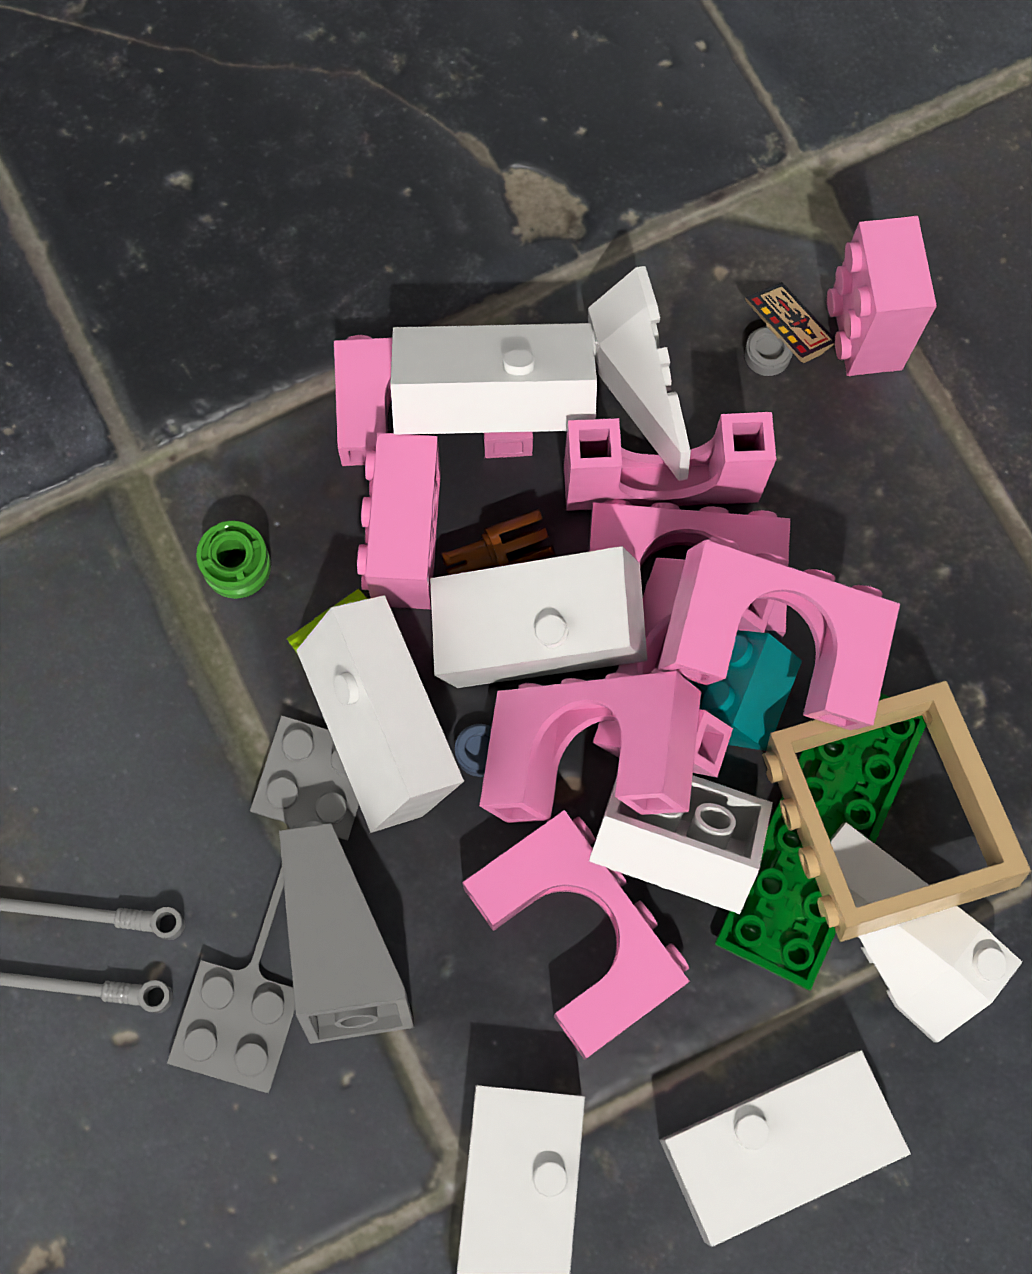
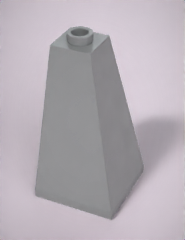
(337, 955)

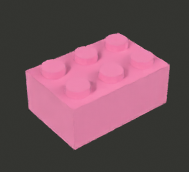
(881, 296)
(400, 519)

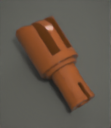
(492, 551)

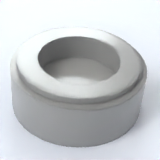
(766, 353)

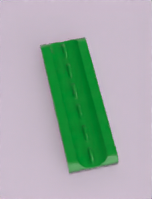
(850, 784)

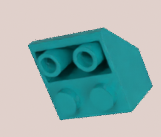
(754, 689)

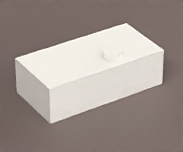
(492, 378)
(538, 618)
(378, 713)
(784, 1147)
(521, 1182)

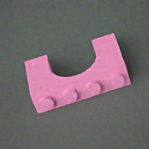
(365, 398)
(722, 471)
(663, 525)
(658, 606)
(848, 626)
(538, 722)
(558, 861)

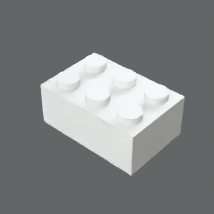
(698, 853)

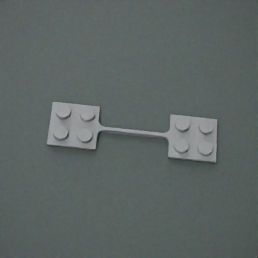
(238, 1017)

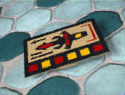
(791, 322)

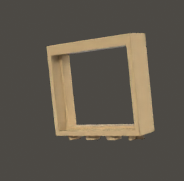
(970, 780)

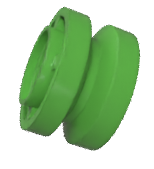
(227, 539)

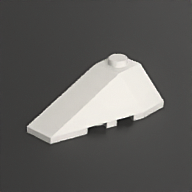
(637, 368)
(934, 966)

